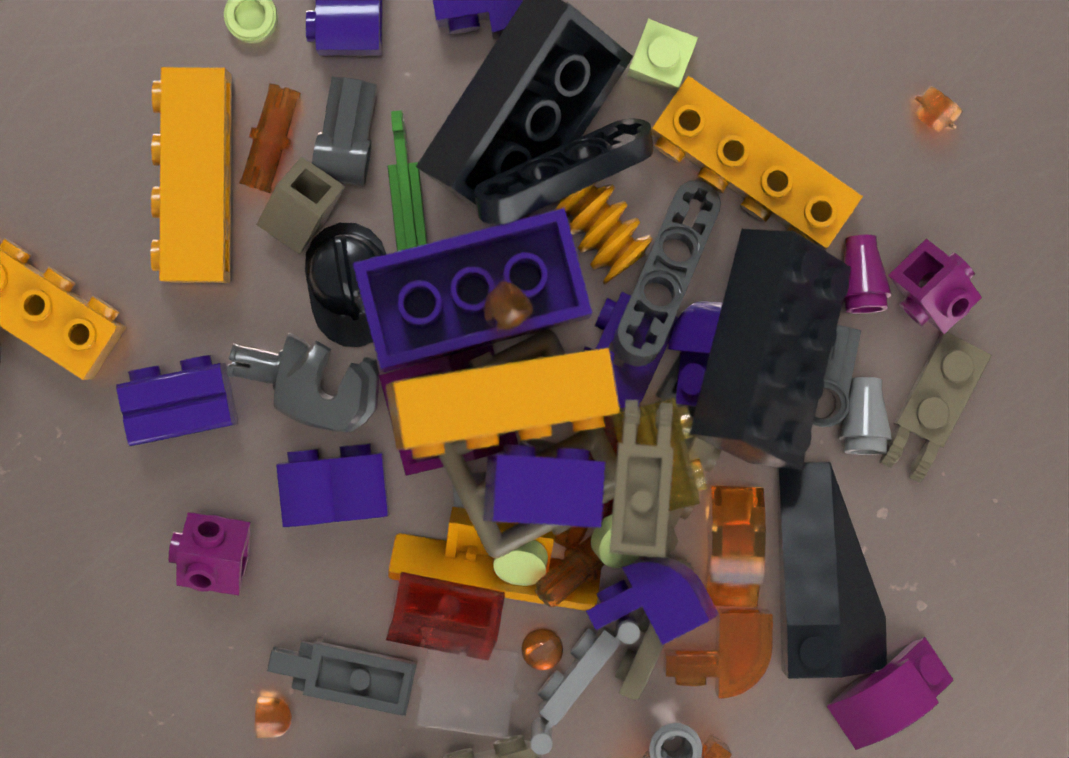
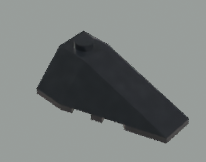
(826, 591)

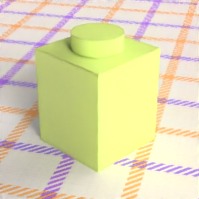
(662, 56)

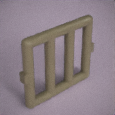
(473, 494)

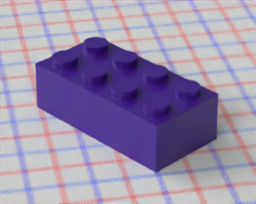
(434, 294)

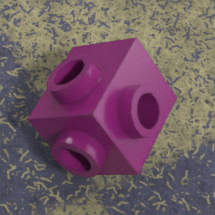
(935, 286)
(211, 553)

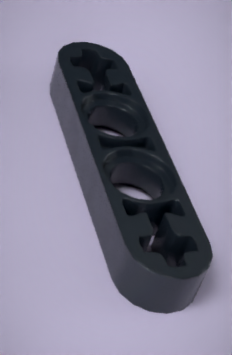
(563, 171)

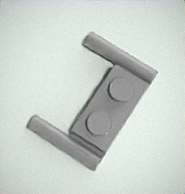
(562, 690)

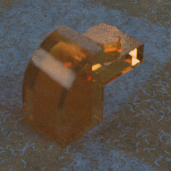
(736, 545)
(739, 655)

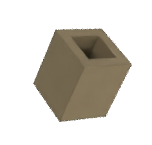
(300, 205)

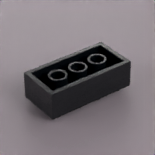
(526, 97)
(771, 348)

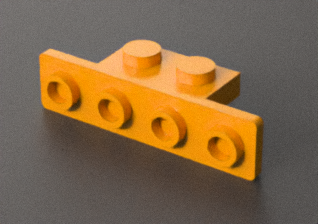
(466, 562)

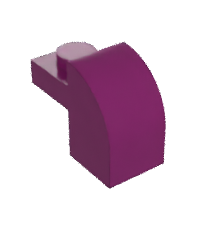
(891, 697)

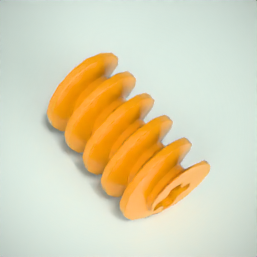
(604, 229)

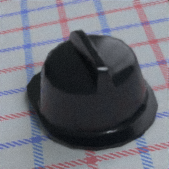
(333, 282)

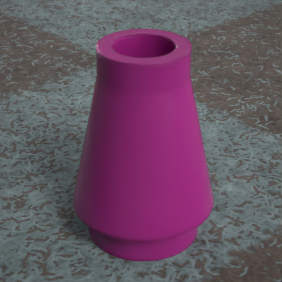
(867, 277)

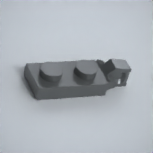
(347, 675)

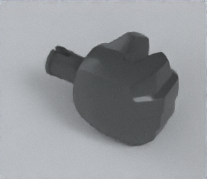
(297, 383)

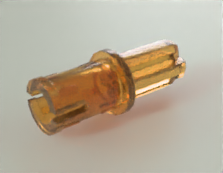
(577, 567)

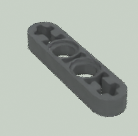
(667, 272)

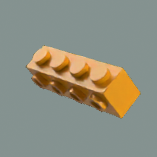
(753, 164)
(193, 175)
(52, 317)
(502, 399)

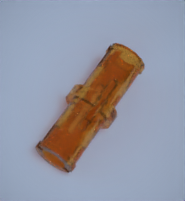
(269, 138)

